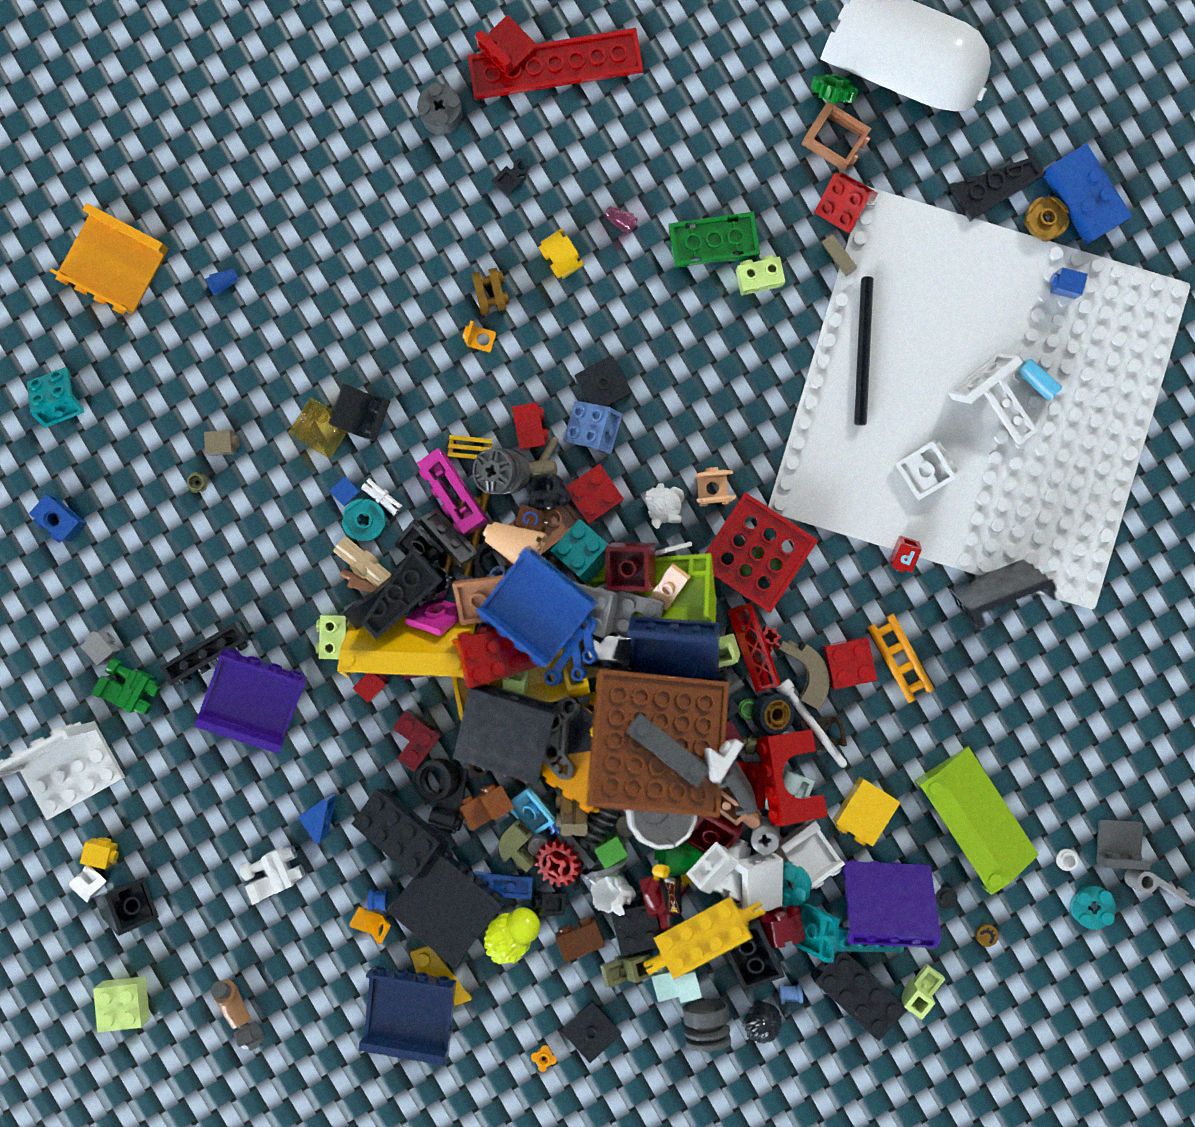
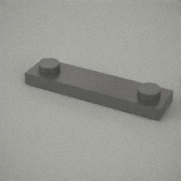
(667, 750)

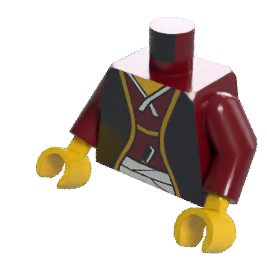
(664, 894)

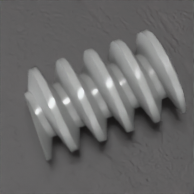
(765, 837)

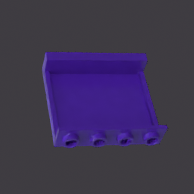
(250, 700)
(891, 904)

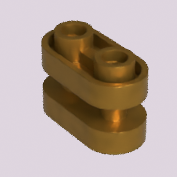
(496, 279)

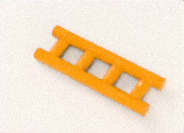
(913, 662)

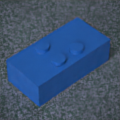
(1087, 193)

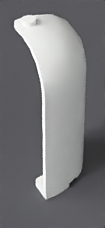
(911, 52)

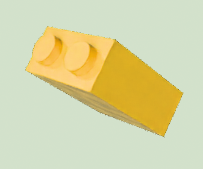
(865, 812)

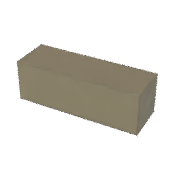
(839, 255)

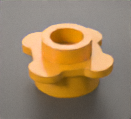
(545, 1052)

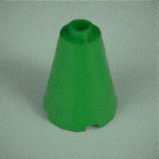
(679, 858)

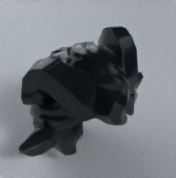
(548, 492)

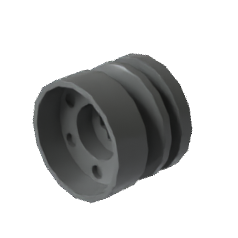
(501, 471)
(706, 1025)

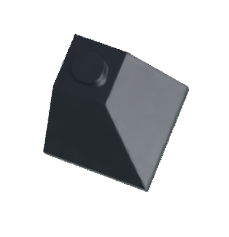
(127, 906)

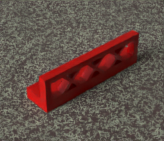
(750, 650)

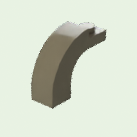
(817, 675)

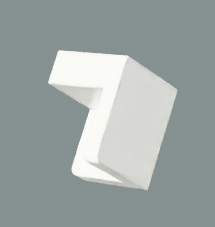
(87, 883)

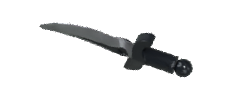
(597, 871)

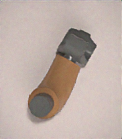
(234, 1010)

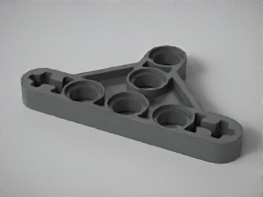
(559, 740)

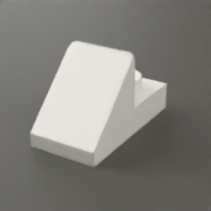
(720, 763)

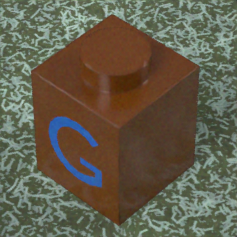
(531, 519)

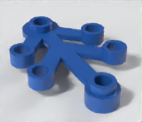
(572, 648)

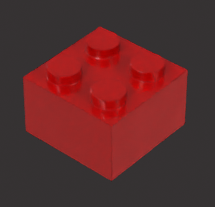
(594, 494)
(849, 663)

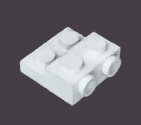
(927, 469)

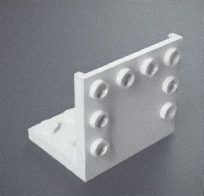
(65, 767)

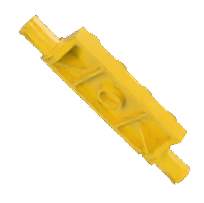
(703, 937)

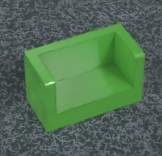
(611, 849)

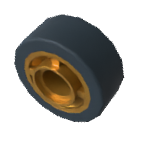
(763, 709)

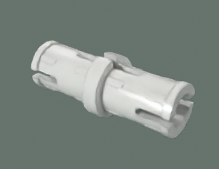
(382, 497)

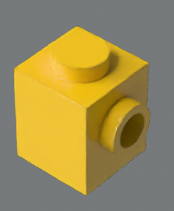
(99, 853)

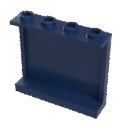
(675, 647)
(408, 1015)

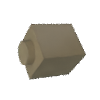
(221, 442)

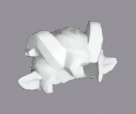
(664, 504)
(611, 893)

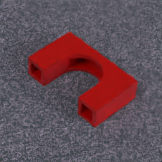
(774, 753)

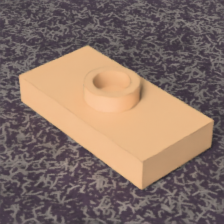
(670, 586)

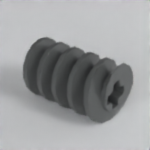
(599, 825)

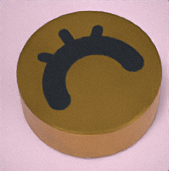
(986, 935)

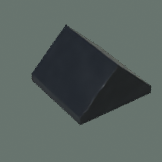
(419, 537)

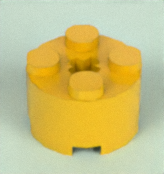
(561, 253)

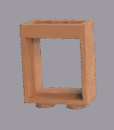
(846, 121)

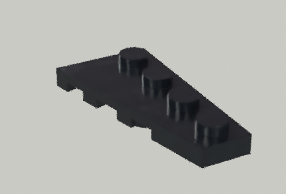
(988, 190)

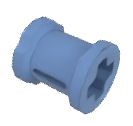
(790, 993)

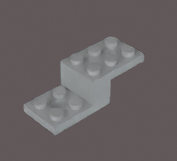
(617, 607)

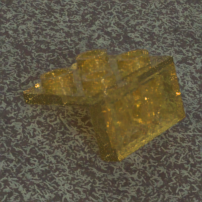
(314, 430)

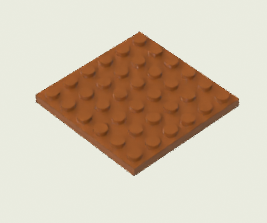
(626, 772)

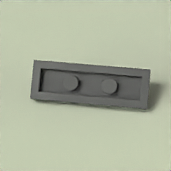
(448, 537)

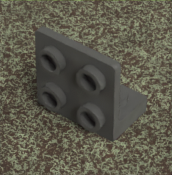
(1120, 845)

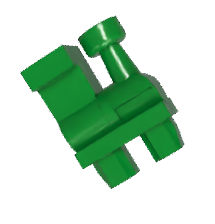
(129, 694)

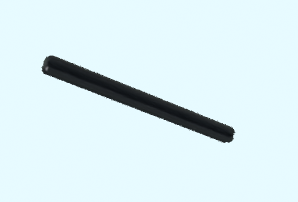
(863, 354)

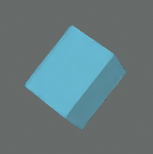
(532, 809)

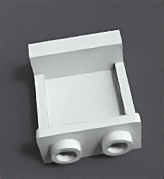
(811, 851)
(761, 880)

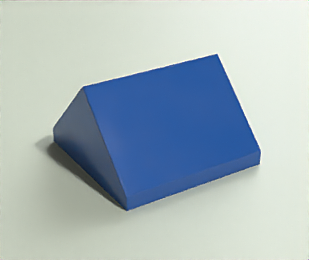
(318, 818)

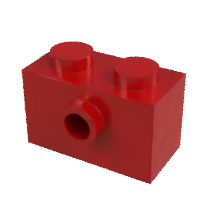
(529, 426)

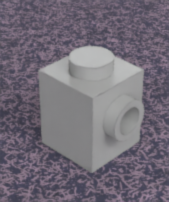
(100, 647)

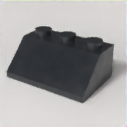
(755, 959)

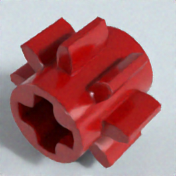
(771, 637)

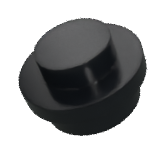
(946, 897)

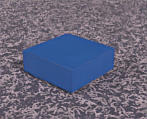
(344, 491)

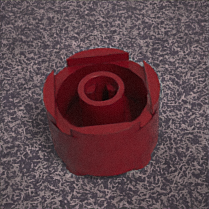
(783, 925)

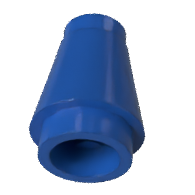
(221, 281)

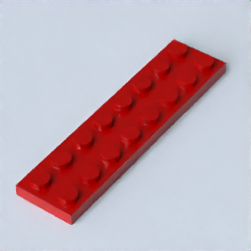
(560, 64)

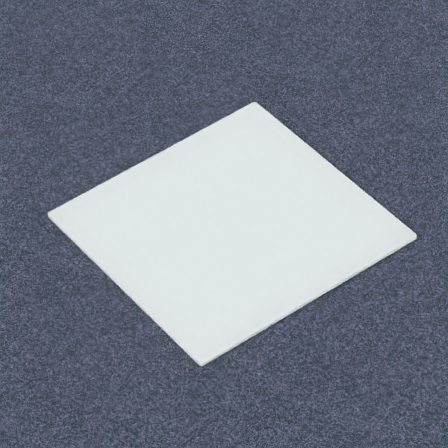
(942, 309)

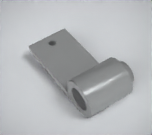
(1148, 882)

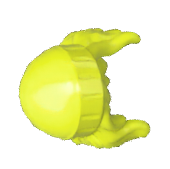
(511, 935)

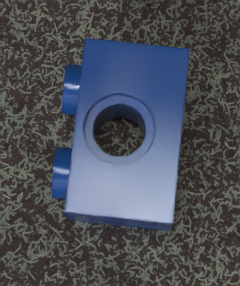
(69, 522)

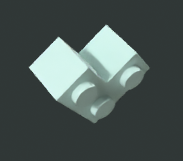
(684, 987)

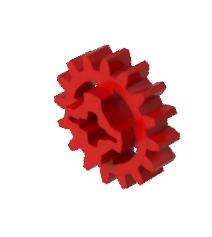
(558, 861)

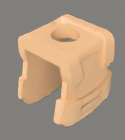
(718, 477)

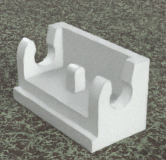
(712, 868)

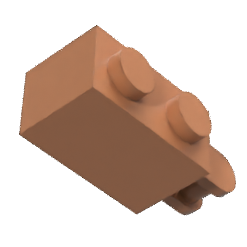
(727, 808)

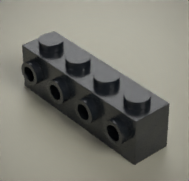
(205, 653)

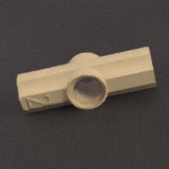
(361, 562)

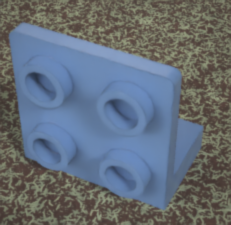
(593, 426)

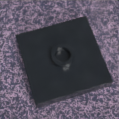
(603, 383)
(591, 1031)

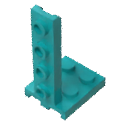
(825, 936)

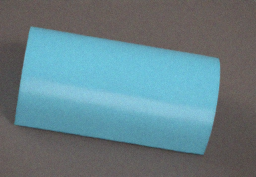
(1039, 379)

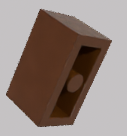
(579, 939)

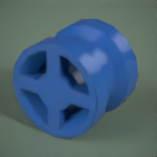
(377, 899)

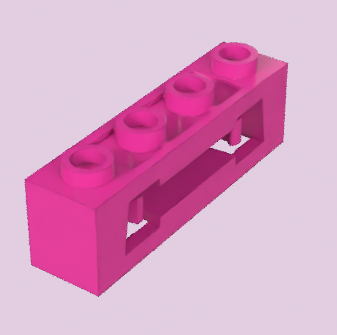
(433, 464)

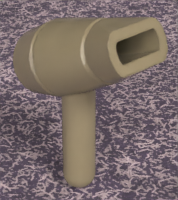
(543, 465)

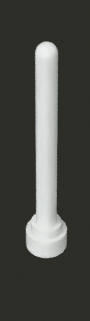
(786, 689)

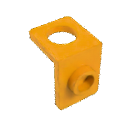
(471, 334)
(370, 922)

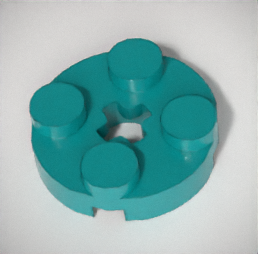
(352, 517)
(802, 884)
(1104, 913)

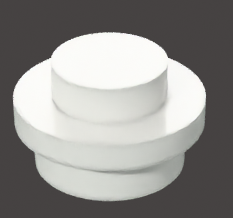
(1067, 859)

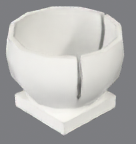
(658, 828)

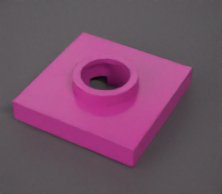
(434, 623)

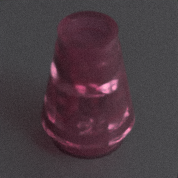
(621, 219)

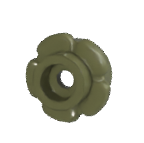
(191, 482)
(750, 745)

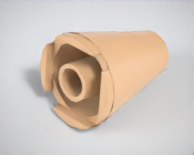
(512, 540)

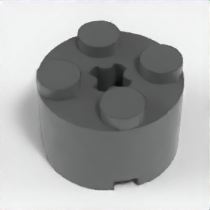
(438, 97)

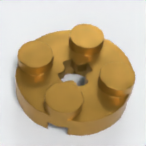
(1038, 226)

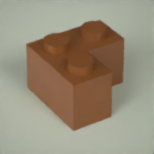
(487, 805)

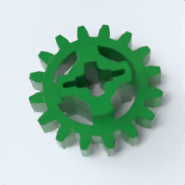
(834, 88)

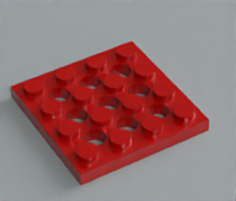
(790, 562)

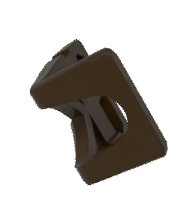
(824, 723)

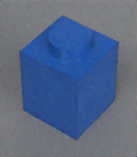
(1068, 283)

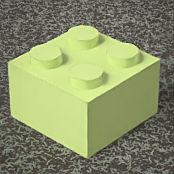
(121, 1004)

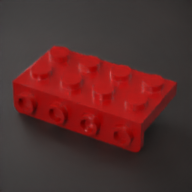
(489, 656)

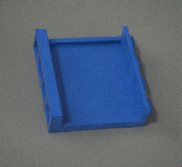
(536, 607)

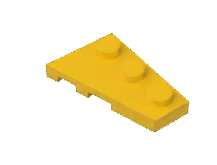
(430, 962)

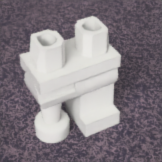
(278, 873)

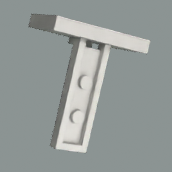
(990, 382)

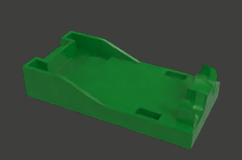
(714, 240)

